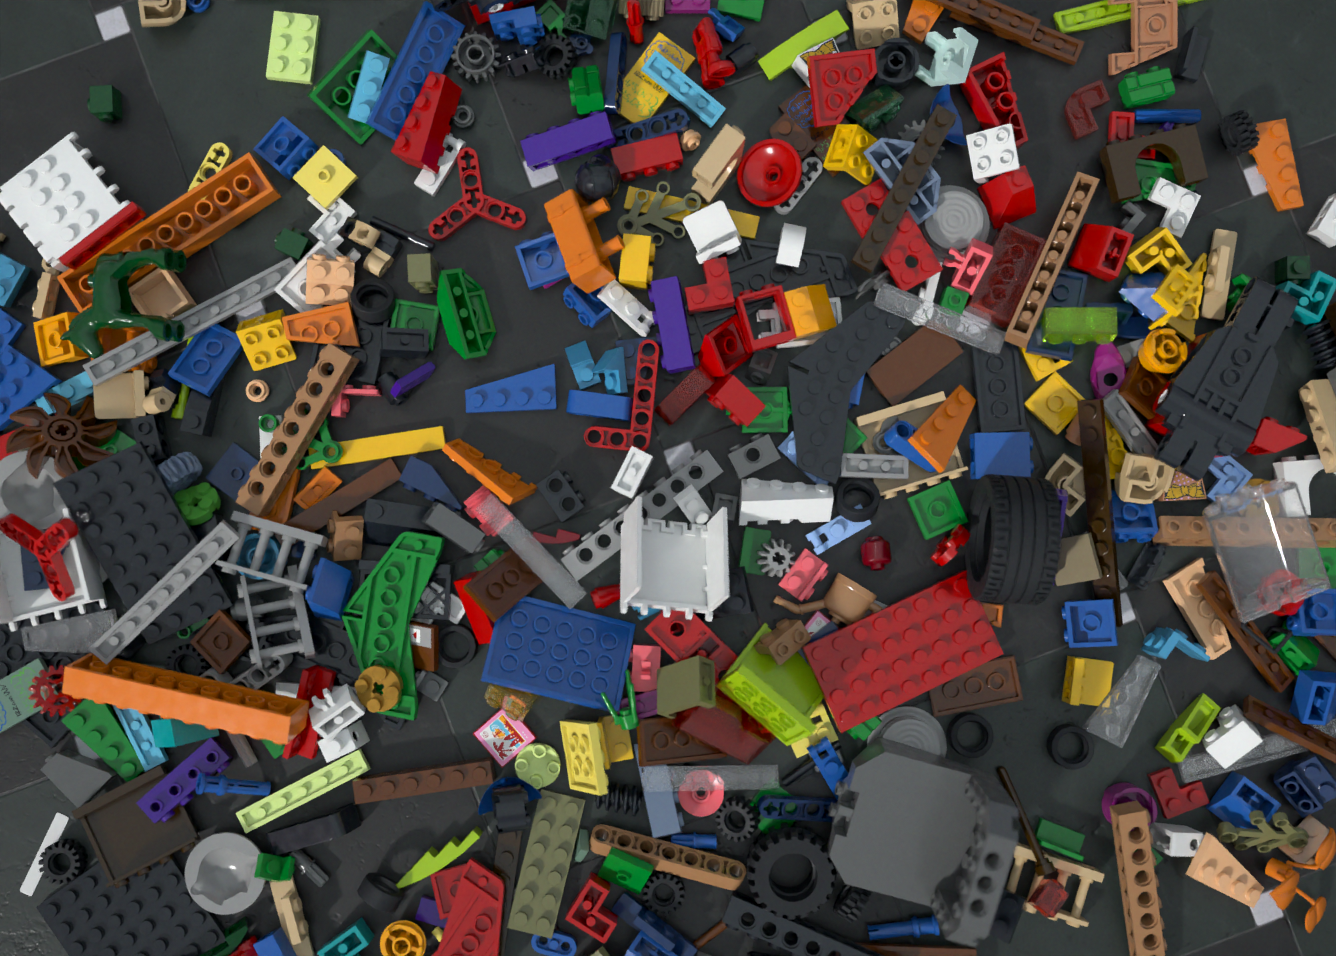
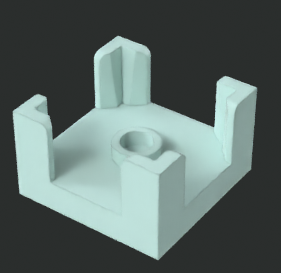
(951, 58)

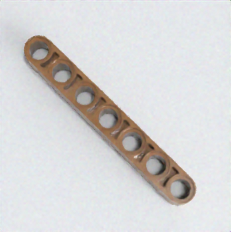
(678, 854)

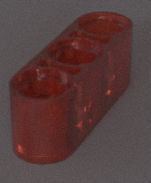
(685, 395)

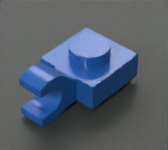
(726, 26)

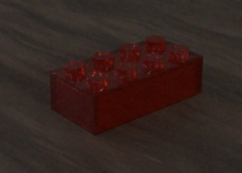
(1006, 275)

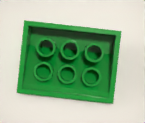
(337, 86)

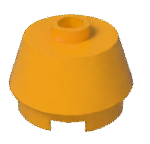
(1162, 351)
(403, 939)

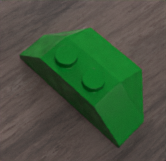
(465, 313)

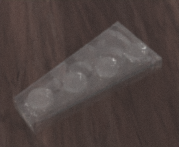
(69, 634)
(1121, 706)

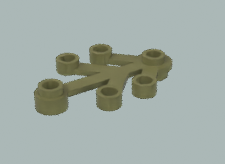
(655, 214)
(1261, 837)

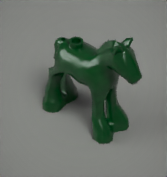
(113, 301)

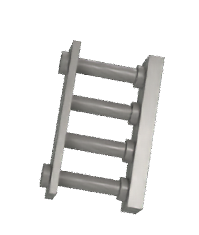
(267, 530)
(298, 623)

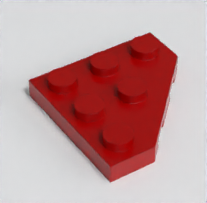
(837, 83)

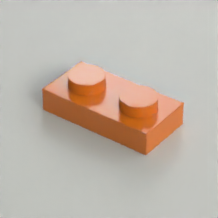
(317, 488)

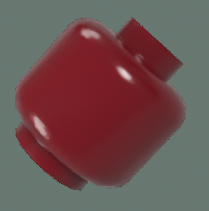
(876, 553)

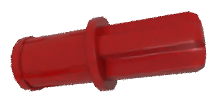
(635, 21)

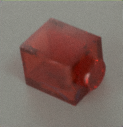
(1048, 897)

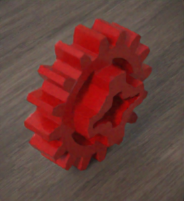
(47, 686)

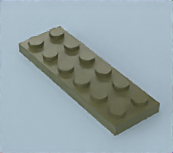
(546, 863)

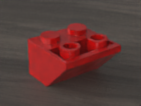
(1100, 251)
(1274, 437)

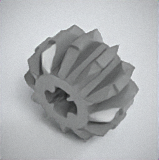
(770, 551)

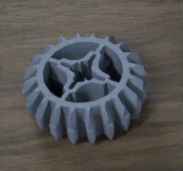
(180, 471)

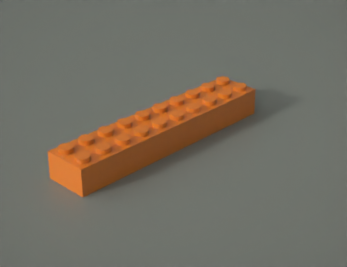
(186, 222)
(186, 698)

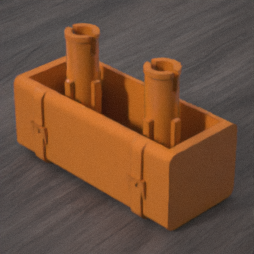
(580, 240)

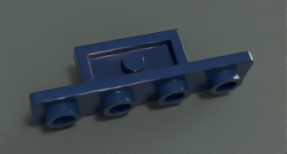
(1127, 326)
(643, 919)

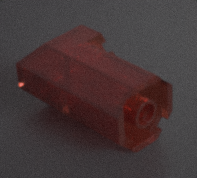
(725, 729)

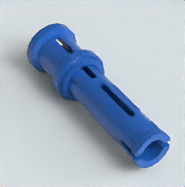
(222, 785)
(914, 927)

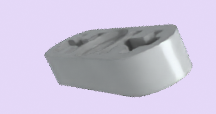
(812, 176)

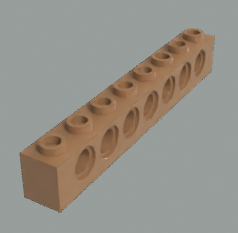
(1051, 260)
(309, 424)
(1193, 531)
(1124, 818)

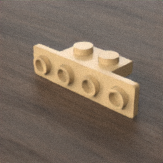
(1218, 274)
(291, 916)

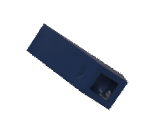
(428, 479)

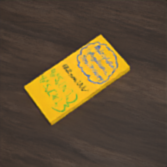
(641, 94)

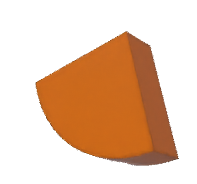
(994, 613)

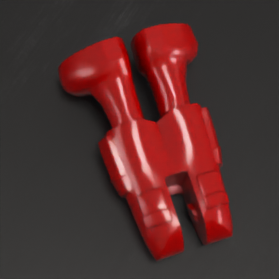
(707, 49)

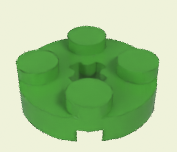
(207, 502)

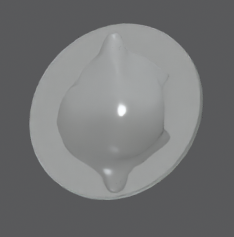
(956, 221)
(29, 497)
(913, 728)
(223, 872)

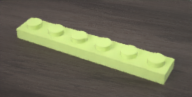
(303, 790)

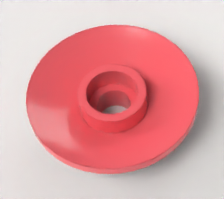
(701, 804)

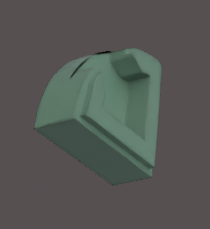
(581, 846)

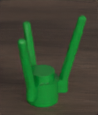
(628, 715)

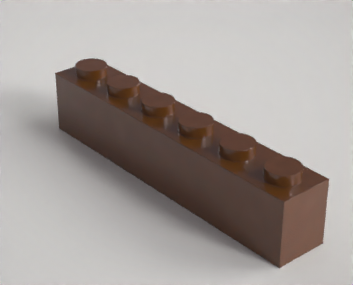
(424, 780)

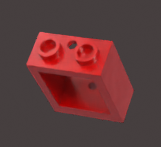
(770, 341)

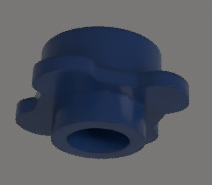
(587, 48)

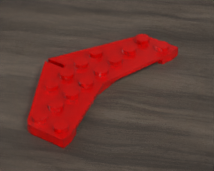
(475, 914)

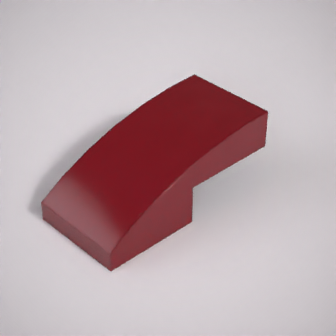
(562, 537)

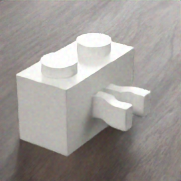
(1324, 225)
(335, 711)

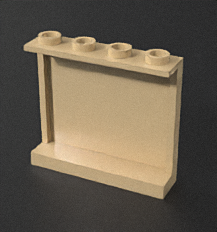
(915, 413)

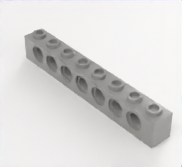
(580, 568)

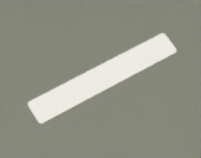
(52, 836)

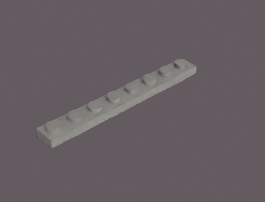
(165, 592)

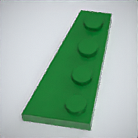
(105, 736)

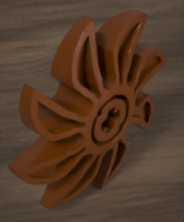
(60, 435)

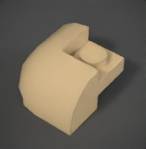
(161, 12)
(1068, 475)
(1142, 478)

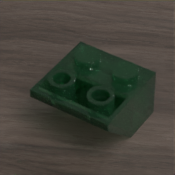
(590, 17)
(875, 108)

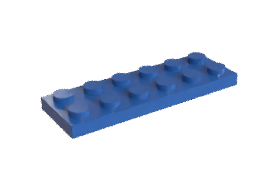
(424, 50)

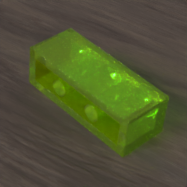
(1079, 325)

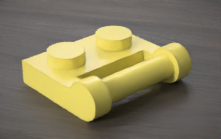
(823, 729)

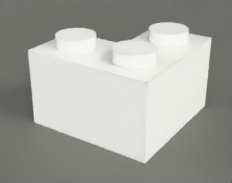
(1233, 738)

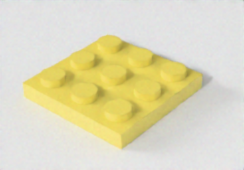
(584, 756)

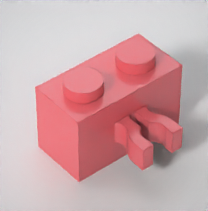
(970, 265)
(645, 665)

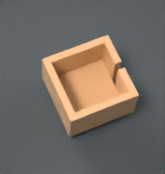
(161, 295)

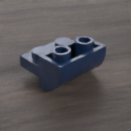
(1306, 784)

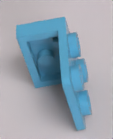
(1162, 642)

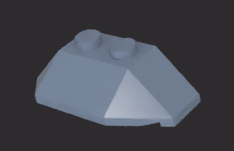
(887, 159)

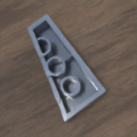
(662, 808)

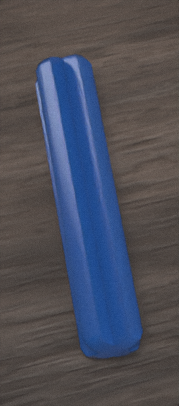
(1169, 115)

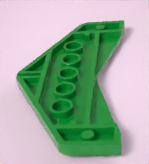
(387, 606)

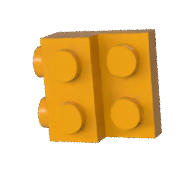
(50, 346)

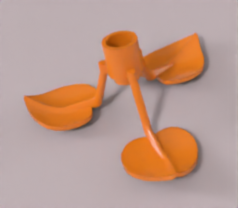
(1286, 890)

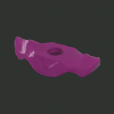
(1106, 360)

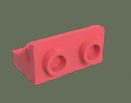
(804, 575)

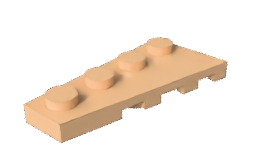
(1221, 871)

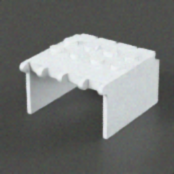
(60, 199)
(673, 565)
(21, 604)

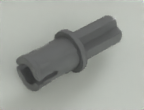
(308, 867)

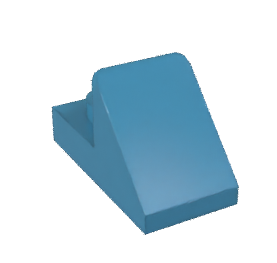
(582, 365)
(613, 365)

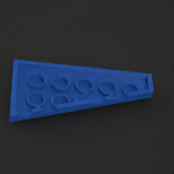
(20, 383)

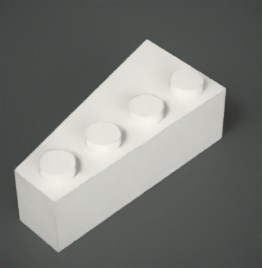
(784, 501)

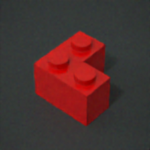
(715, 293)
(736, 398)
(587, 909)

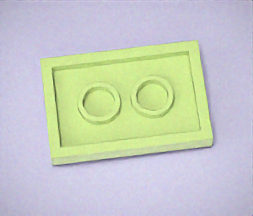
(293, 47)

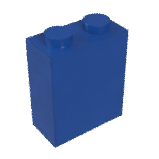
(1000, 454)

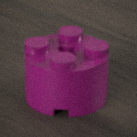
(1124, 793)

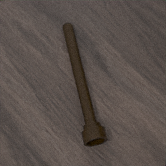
(1042, 864)

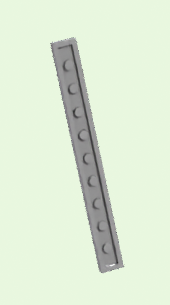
(195, 321)

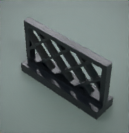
(439, 571)

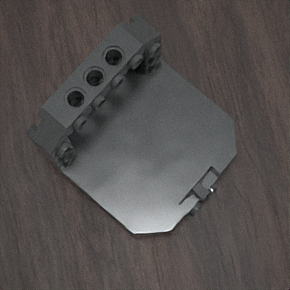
(925, 834)

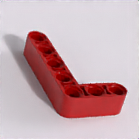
(638, 406)

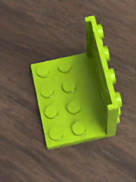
(772, 693)

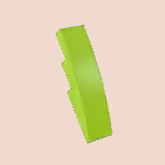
(785, 54)
(434, 860)

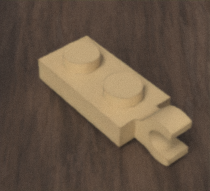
(47, 295)

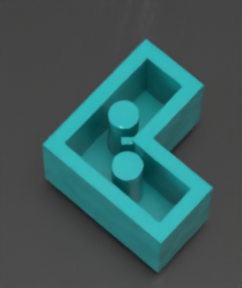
(1312, 296)
(176, 732)
(348, 941)

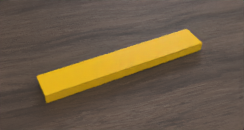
(745, 223)
(386, 446)

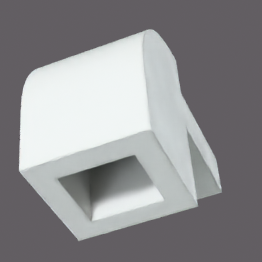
(791, 245)

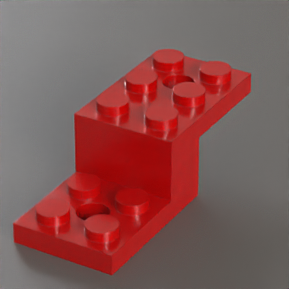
(904, 242)
(694, 641)

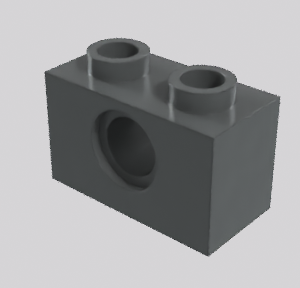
(765, 449)

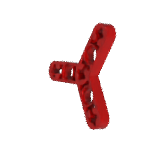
(467, 209)
(49, 558)

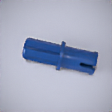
(695, 840)

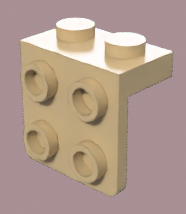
(873, 21)
(121, 396)

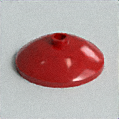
(760, 166)

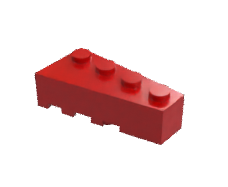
(992, 97)
(428, 123)

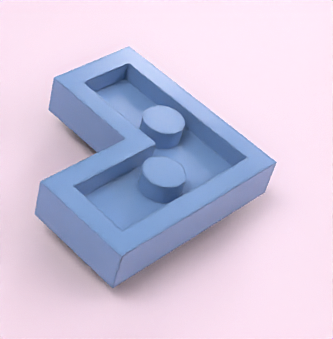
(1229, 476)

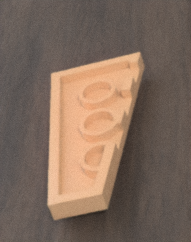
(1196, 610)

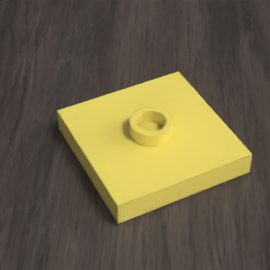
(325, 177)

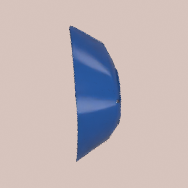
(944, 99)
(486, 801)

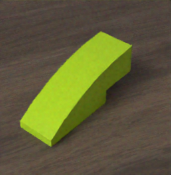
(1188, 729)

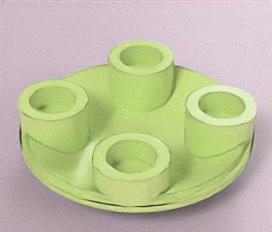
(538, 765)

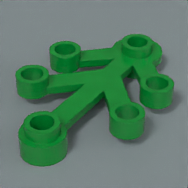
(323, 448)

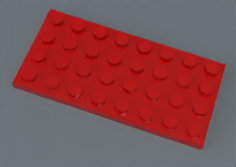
(901, 651)

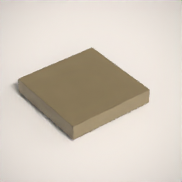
(1077, 560)

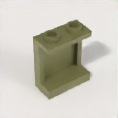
(685, 686)

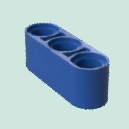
(599, 405)
(897, 437)

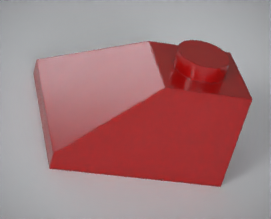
(1009, 197)
(724, 348)

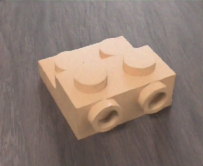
(329, 279)

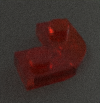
(1079, 108)

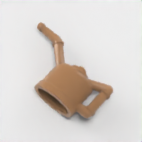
(844, 600)

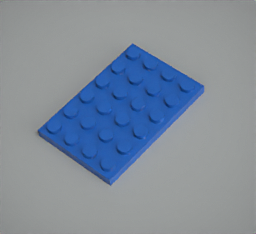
(560, 653)

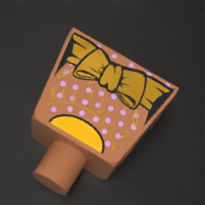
(1183, 489)

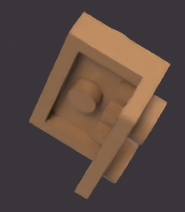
(345, 537)
(783, 640)
(1317, 833)

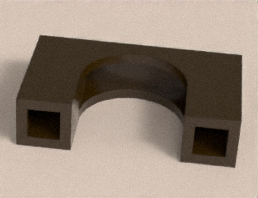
(1179, 145)

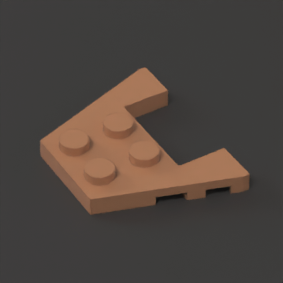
(1152, 32)

